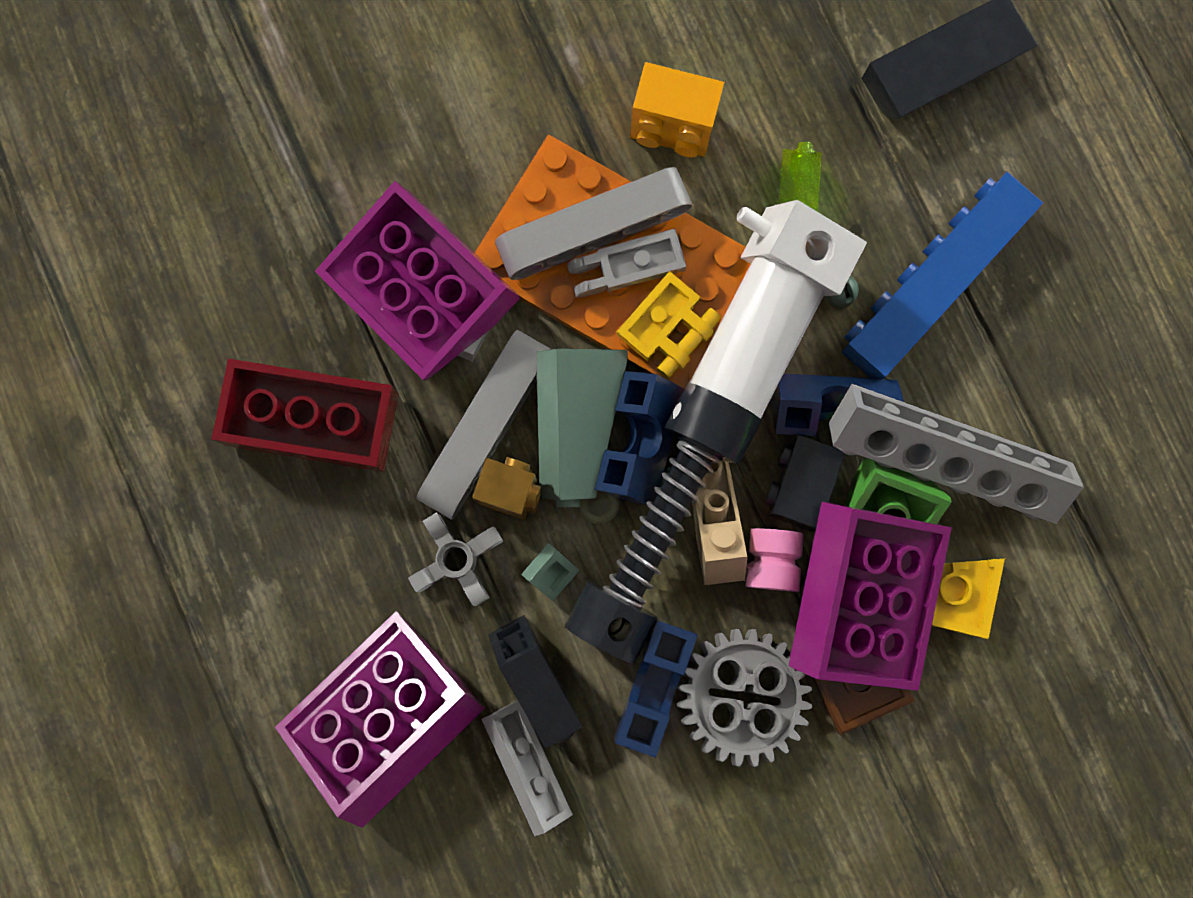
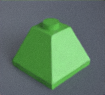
(896, 493)

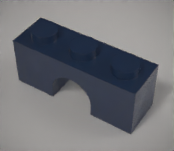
(807, 399)
(638, 469)
(654, 688)

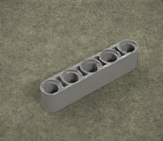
(593, 223)
(482, 426)

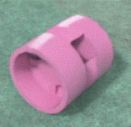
(774, 559)

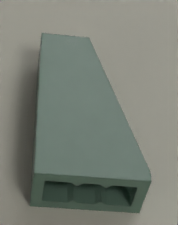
(575, 418)

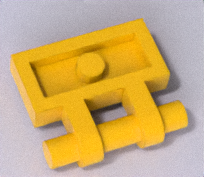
(659, 316)

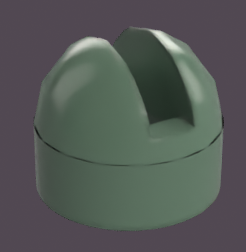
(841, 301)

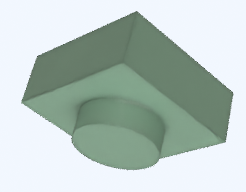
(550, 572)

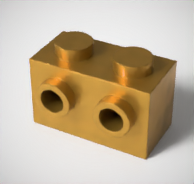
(508, 488)

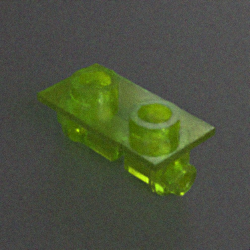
(800, 175)

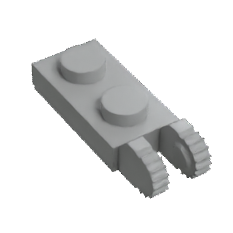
(630, 263)

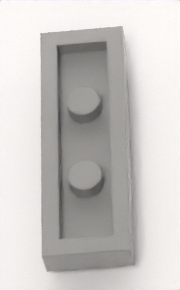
(527, 768)

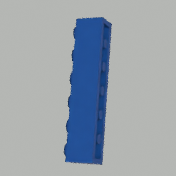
(941, 278)

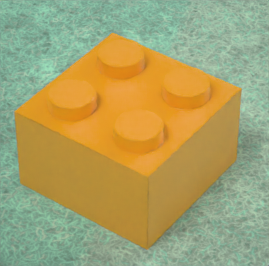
(675, 110)

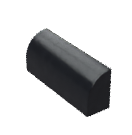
(947, 58)

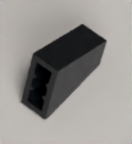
(534, 682)

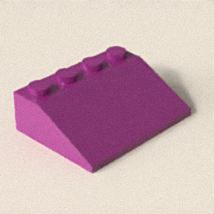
(416, 282)
(869, 598)
(378, 720)

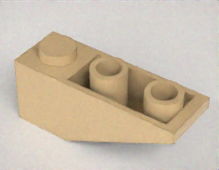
(719, 528)

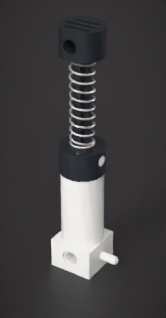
(793, 264)

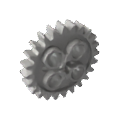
(739, 733)

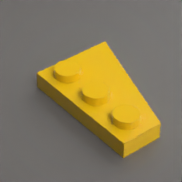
(968, 597)

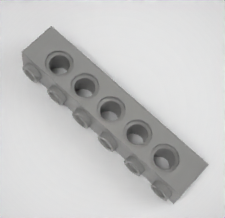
(954, 454)

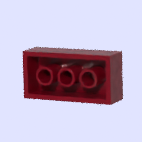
(305, 415)

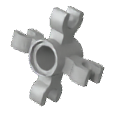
(438, 570)

